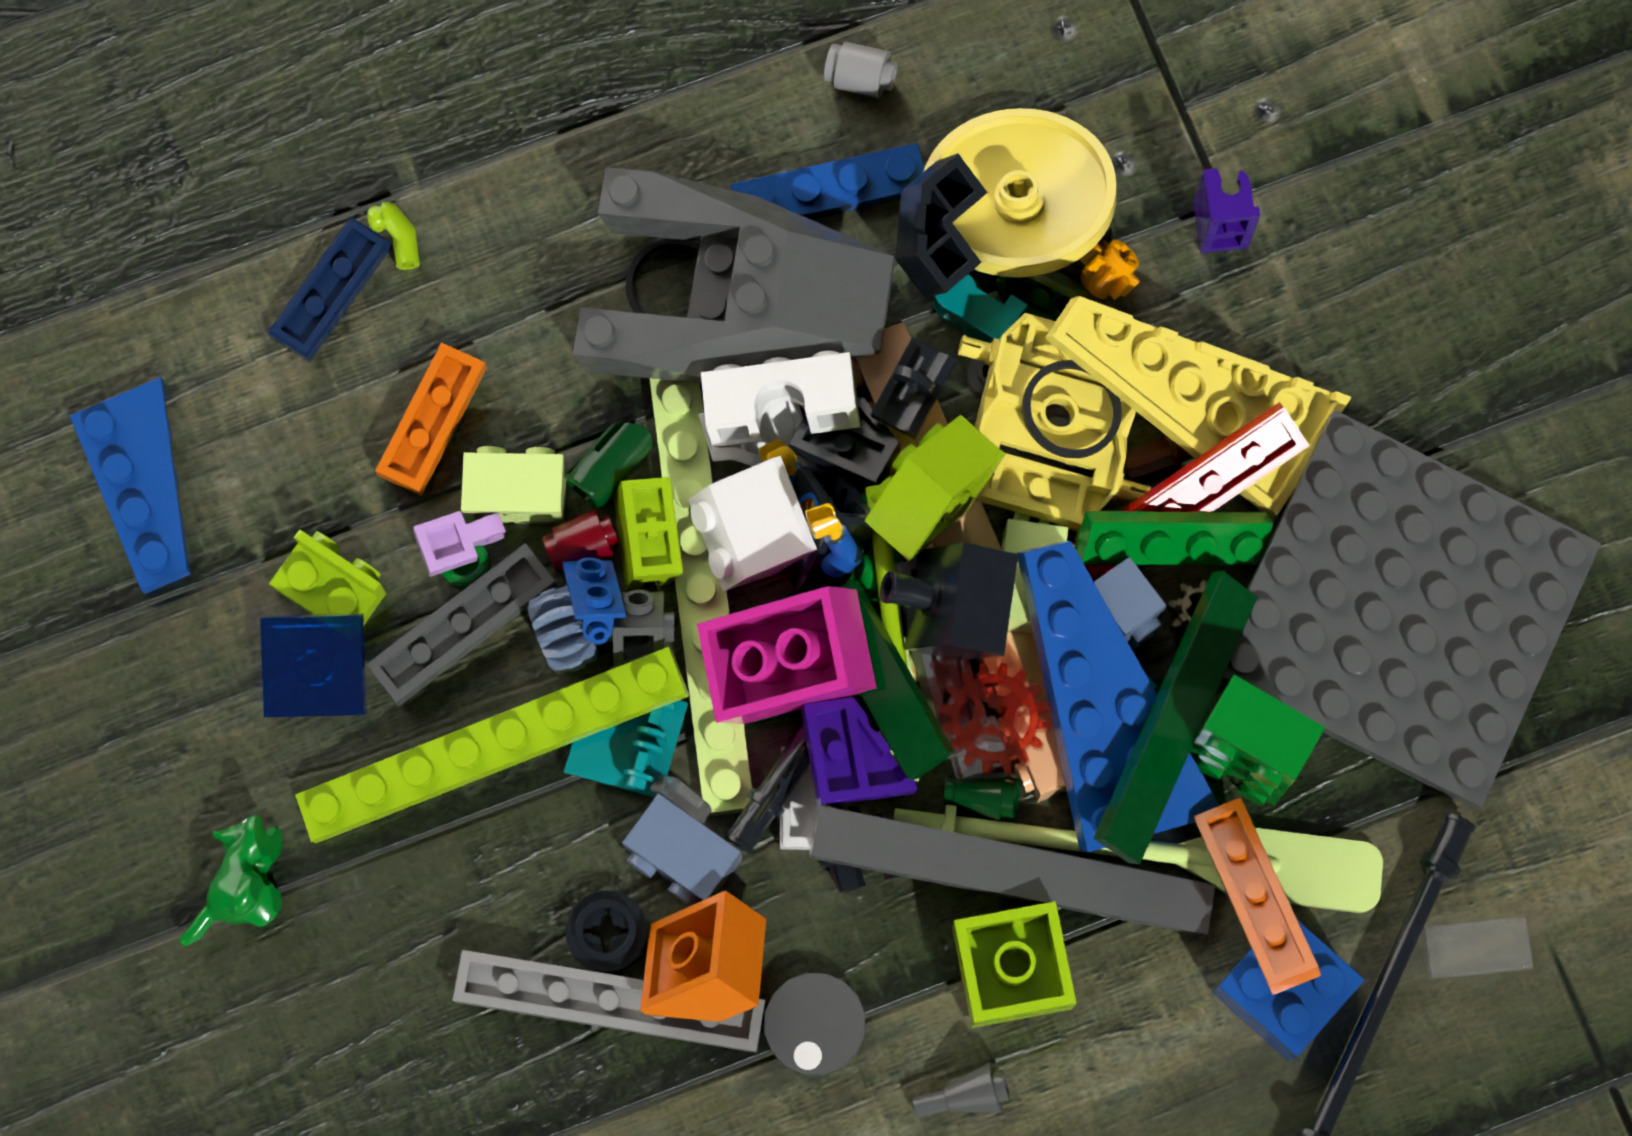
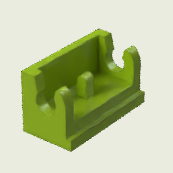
(647, 532)

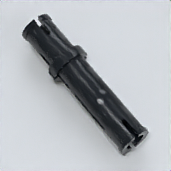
(746, 833)

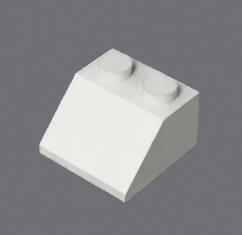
(751, 524)

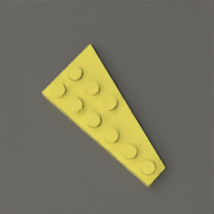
(1192, 388)

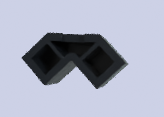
(927, 241)

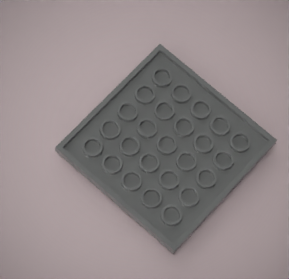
(1409, 608)

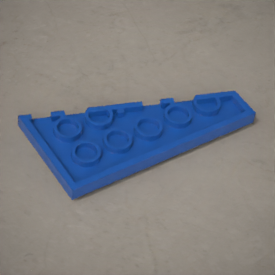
(1094, 691)

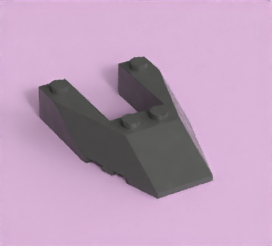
(759, 287)

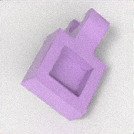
(450, 542)

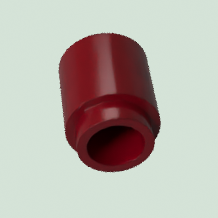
(581, 538)

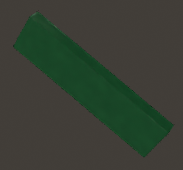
(898, 701)

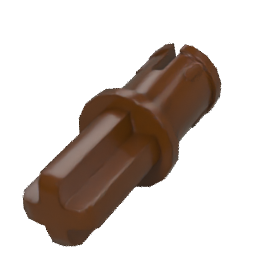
(1154, 457)

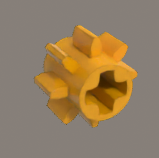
(1109, 270)

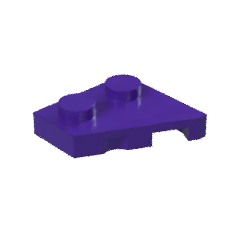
(848, 756)

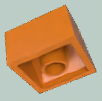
(705, 961)

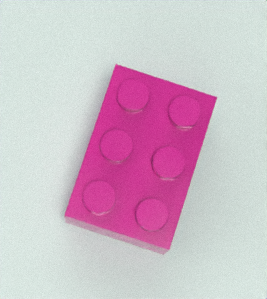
(786, 655)

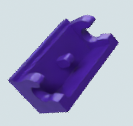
(1224, 219)

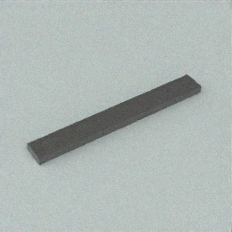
(1011, 871)

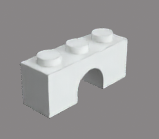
(740, 395)

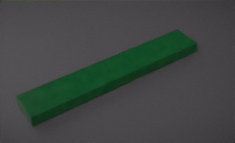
(1175, 718)

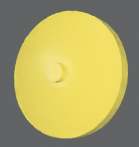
(1044, 185)

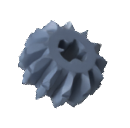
(560, 632)

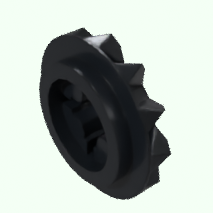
(590, 914)

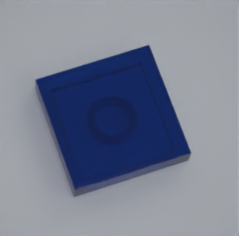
(313, 665)

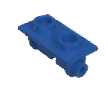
(594, 596)

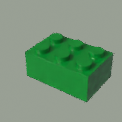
(1255, 742)

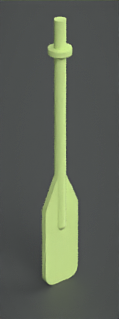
(1309, 867)

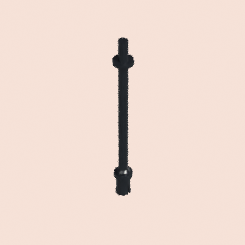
(1438, 867)

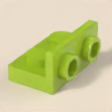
(326, 582)

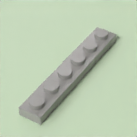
(589, 1000)

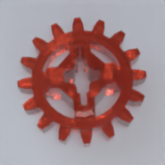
(1014, 703)

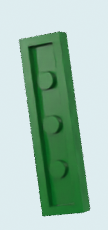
(1173, 538)

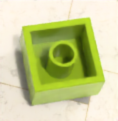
(932, 486)
(1013, 964)

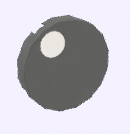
(814, 1024)

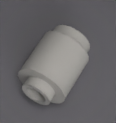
(860, 69)

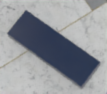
(329, 289)

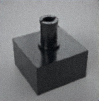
(956, 601)

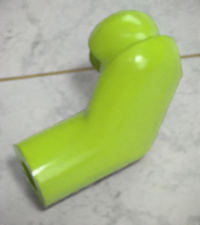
(402, 231)

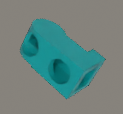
(977, 312)

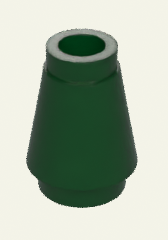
(984, 794)

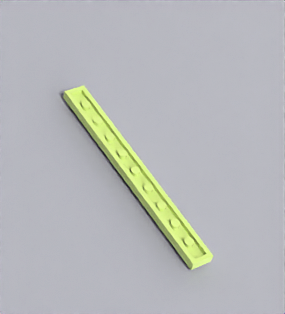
(700, 597)

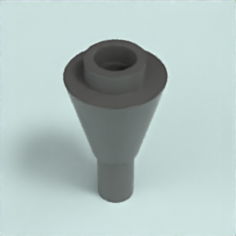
(975, 1092)

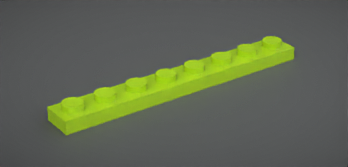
(492, 745)

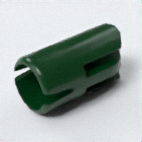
(609, 462)

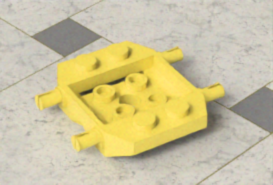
(1034, 486)

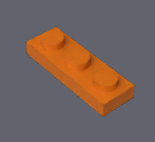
(431, 419)

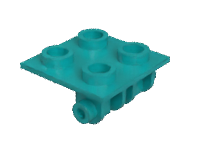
(630, 752)

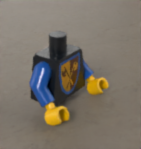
(833, 515)

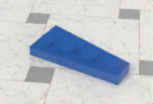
(134, 467)

